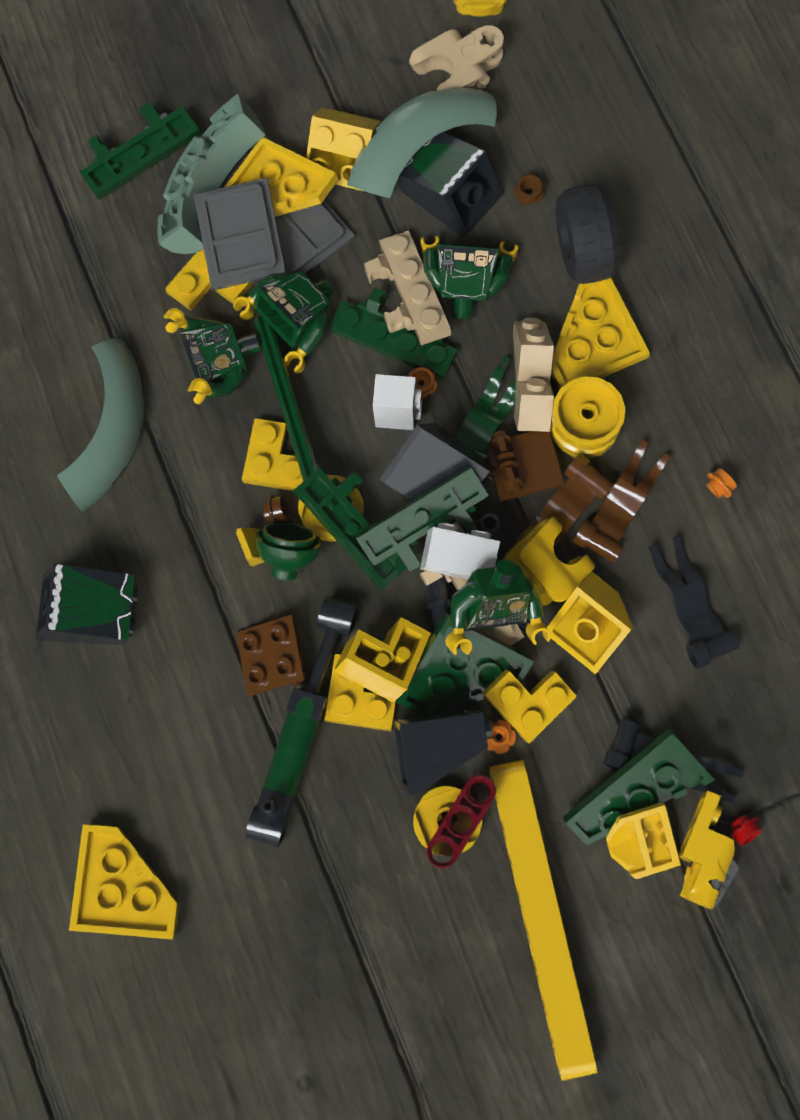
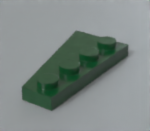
(652, 777)

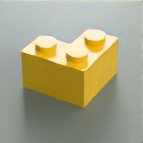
(384, 665)

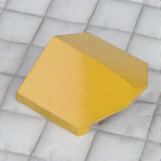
(643, 841)

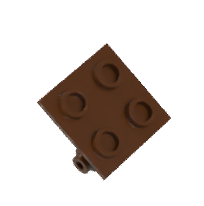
(523, 464)
(271, 656)

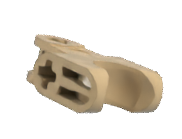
(463, 58)

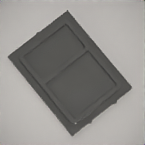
(239, 234)
(311, 237)

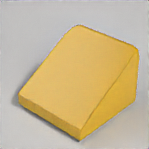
(247, 540)

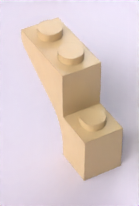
(533, 370)

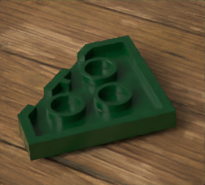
(460, 679)

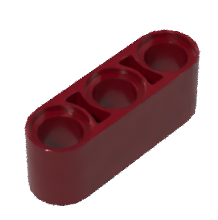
(465, 805)

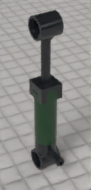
(304, 715)

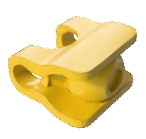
(537, 560)

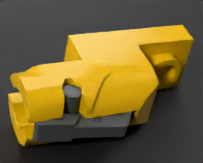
(709, 854)

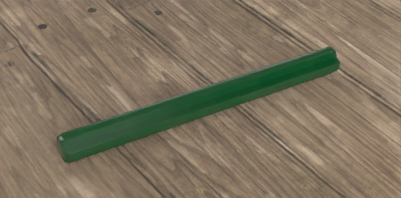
(286, 397)

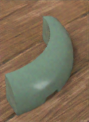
(410, 128)
(203, 169)
(117, 431)

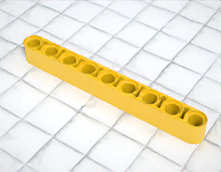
(543, 921)

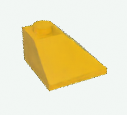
(591, 623)

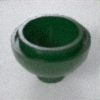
(287, 548)

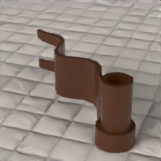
(573, 497)
(619, 508)

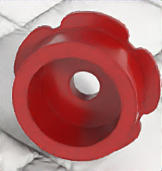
(745, 830)

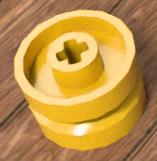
(591, 399)

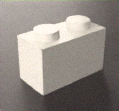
(396, 402)
(456, 552)

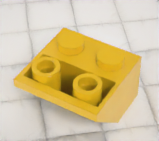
(338, 139)

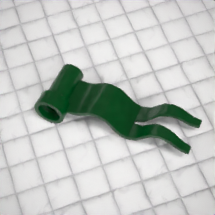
(484, 416)

